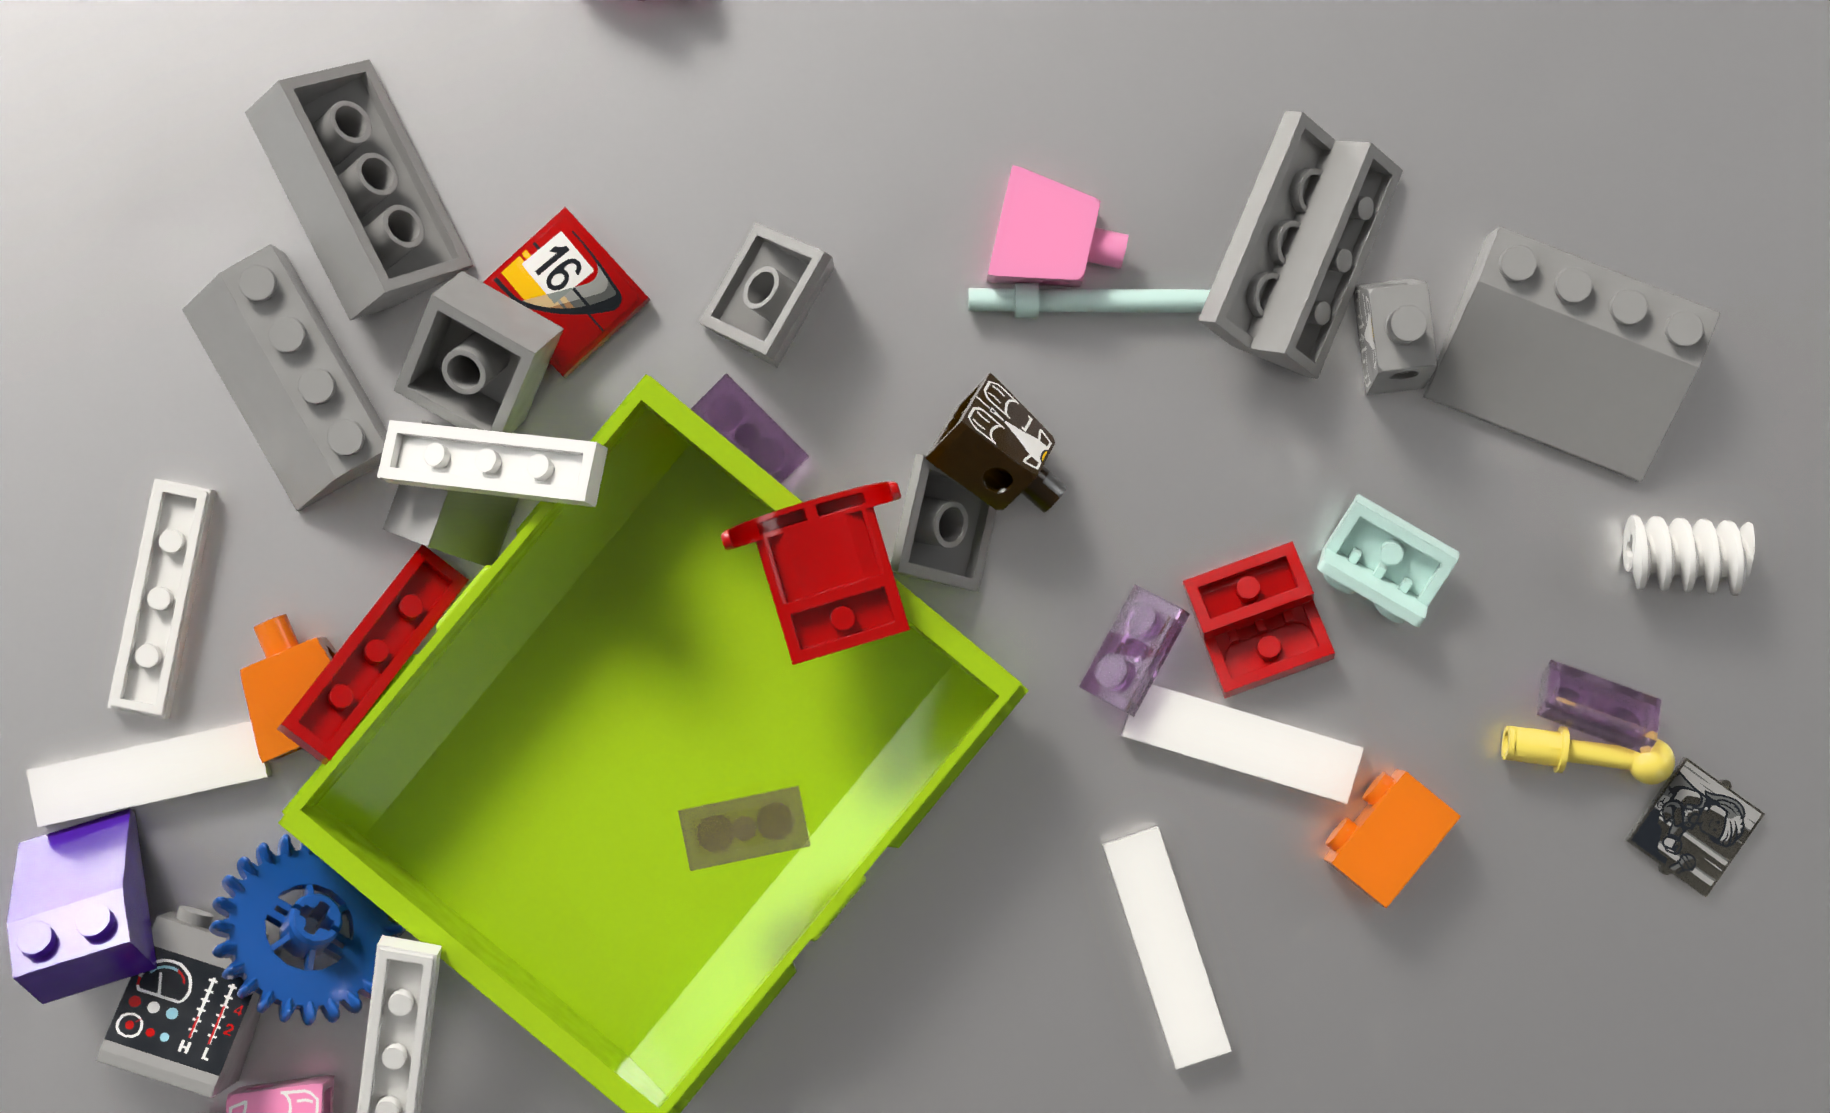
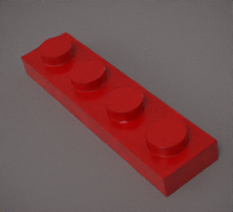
(373, 655)

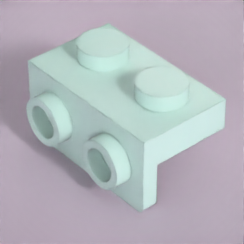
(1386, 561)

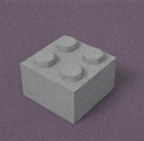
(477, 357)

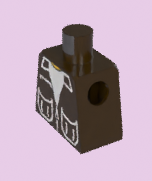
(997, 449)

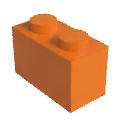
(1389, 835)

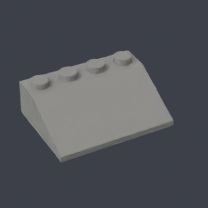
(1570, 353)

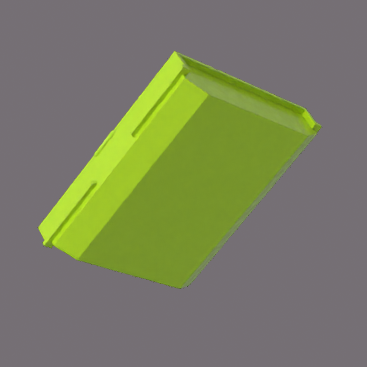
(583, 694)

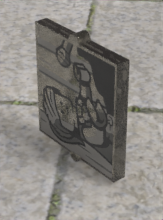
(1694, 827)

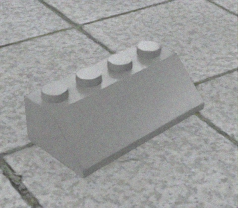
(357, 187)
(287, 376)

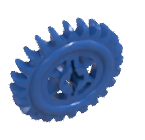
(255, 959)

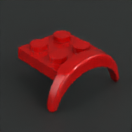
(828, 570)

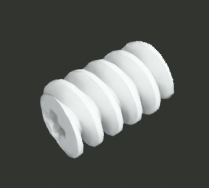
(1688, 552)

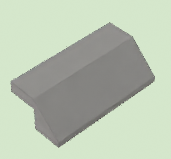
(1300, 245)

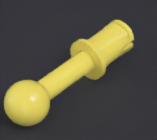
(1557, 749)

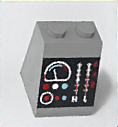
(183, 1017)

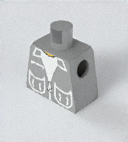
(1395, 335)

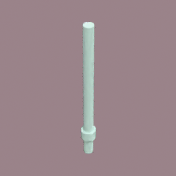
(1028, 300)

